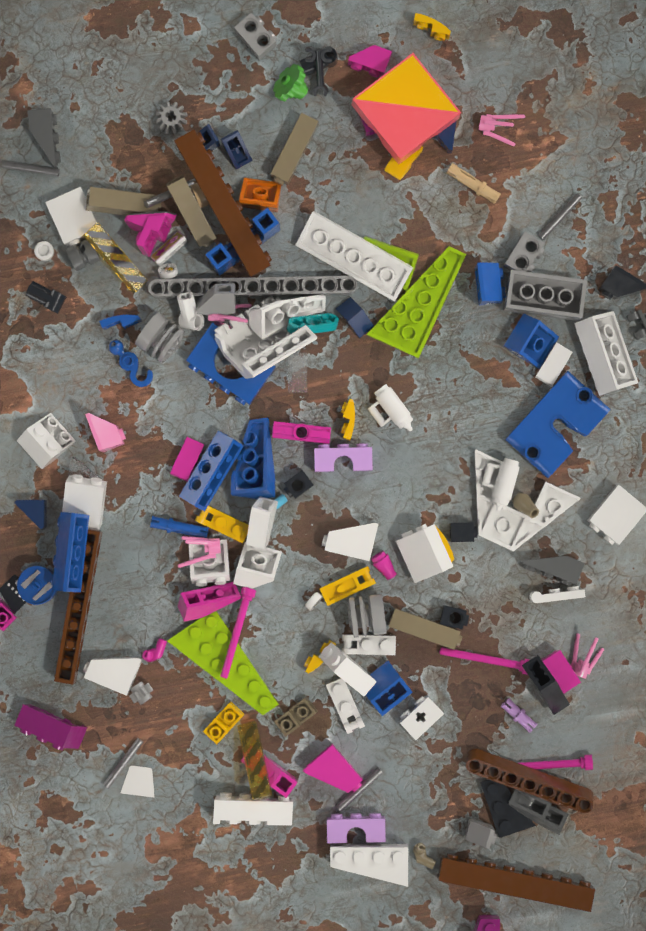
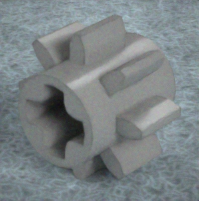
(141, 693)

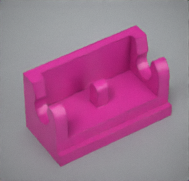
(561, 670)

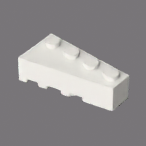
(244, 808)

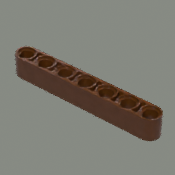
(536, 787)

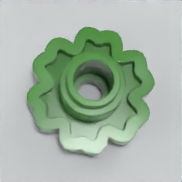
(291, 84)

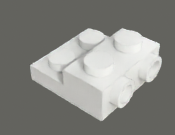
(211, 569)

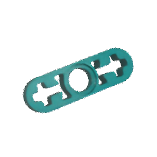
(323, 323)

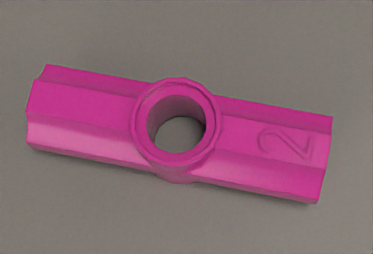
(314, 433)

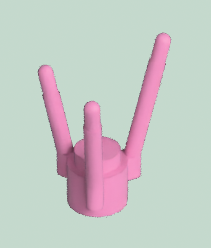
(489, 121)
(218, 319)
(212, 546)
(582, 667)

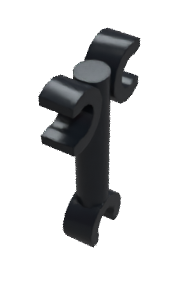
(319, 56)

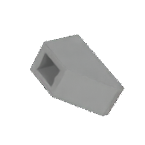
(218, 300)
(480, 833)

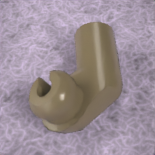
(421, 856)

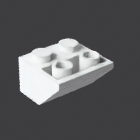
(46, 440)

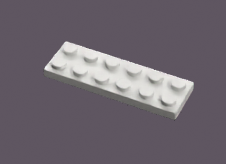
(354, 256)

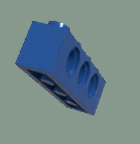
(211, 470)

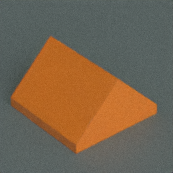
(260, 194)

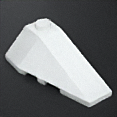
(275, 315)

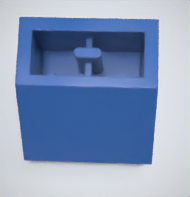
(388, 689)

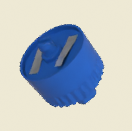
(35, 585)

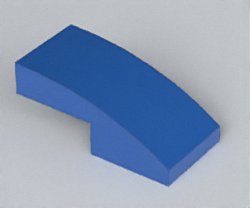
(126, 321)

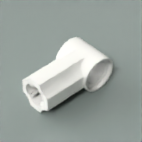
(189, 318)

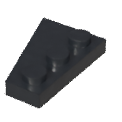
(505, 817)

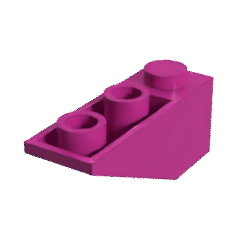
(279, 778)

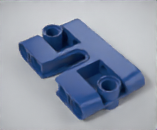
(537, 427)

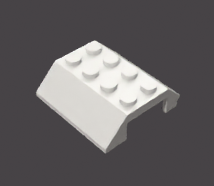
(250, 352)

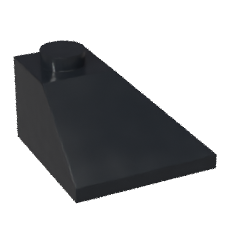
(621, 284)

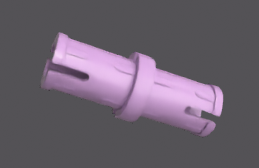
(518, 715)

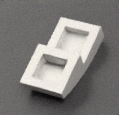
(554, 364)

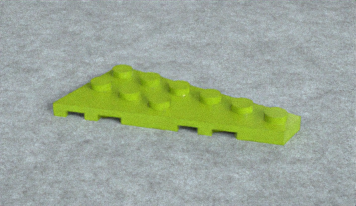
(415, 313)
(207, 646)

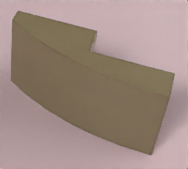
(296, 716)

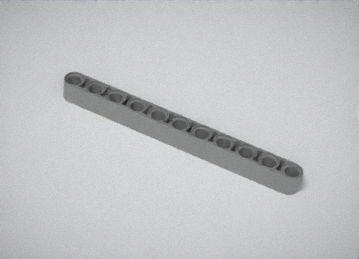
(262, 283)

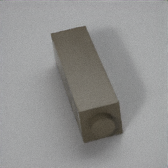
(294, 149)
(118, 202)
(191, 211)
(425, 629)

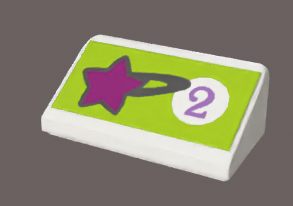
(169, 248)

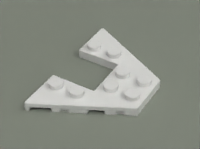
(508, 526)

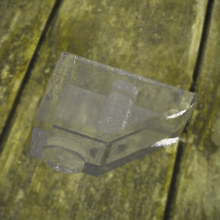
(297, 373)

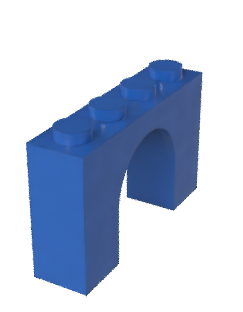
(225, 256)
(203, 359)

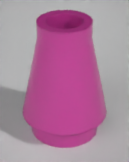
(383, 564)

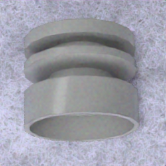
(160, 338)
(367, 615)

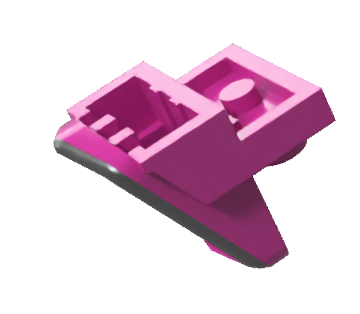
(151, 227)

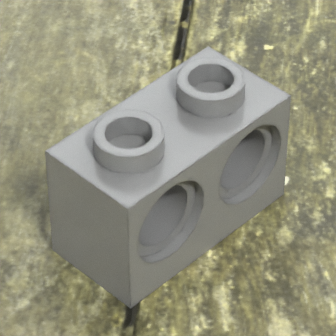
(251, 38)
(521, 253)

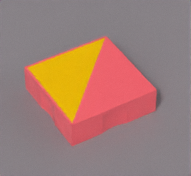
(405, 108)

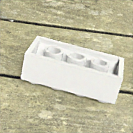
(606, 353)

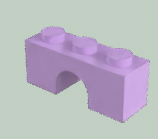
(360, 456)
(372, 825)

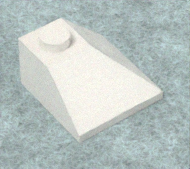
(256, 566)

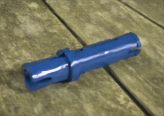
(179, 527)

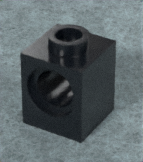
(307, 484)
(463, 532)
(445, 617)

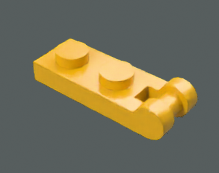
(224, 524)
(346, 586)

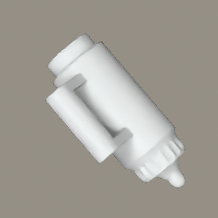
(393, 407)
(504, 483)

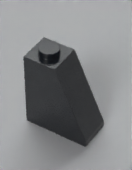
(546, 684)

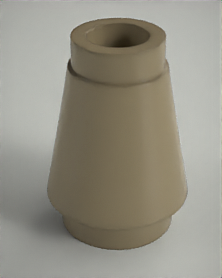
(524, 504)

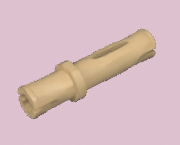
(468, 180)

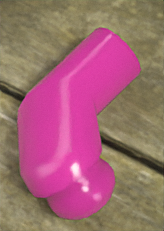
(155, 653)

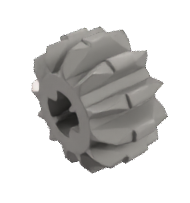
(164, 121)

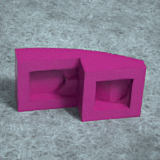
(187, 459)

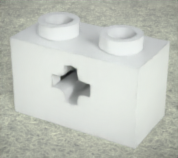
(418, 727)

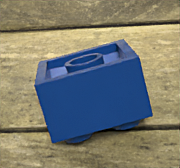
(488, 283)
(531, 340)

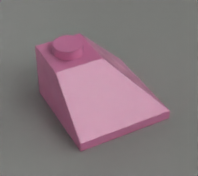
(105, 433)

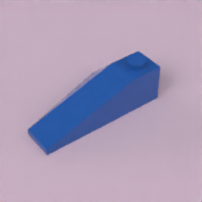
(255, 465)

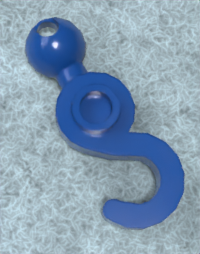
(130, 362)

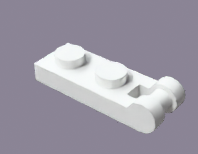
(555, 595)
(370, 644)
(345, 704)

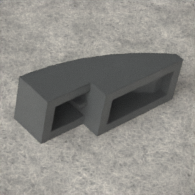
(538, 811)

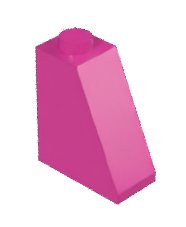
(334, 769)

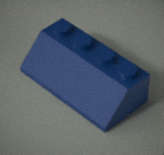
(70, 552)

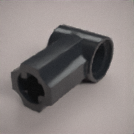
(310, 67)
(49, 298)

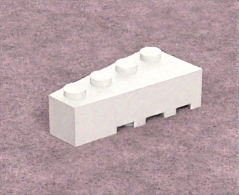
(377, 861)

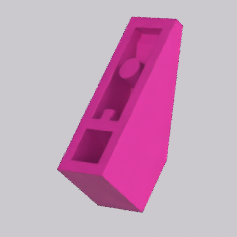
(204, 601)

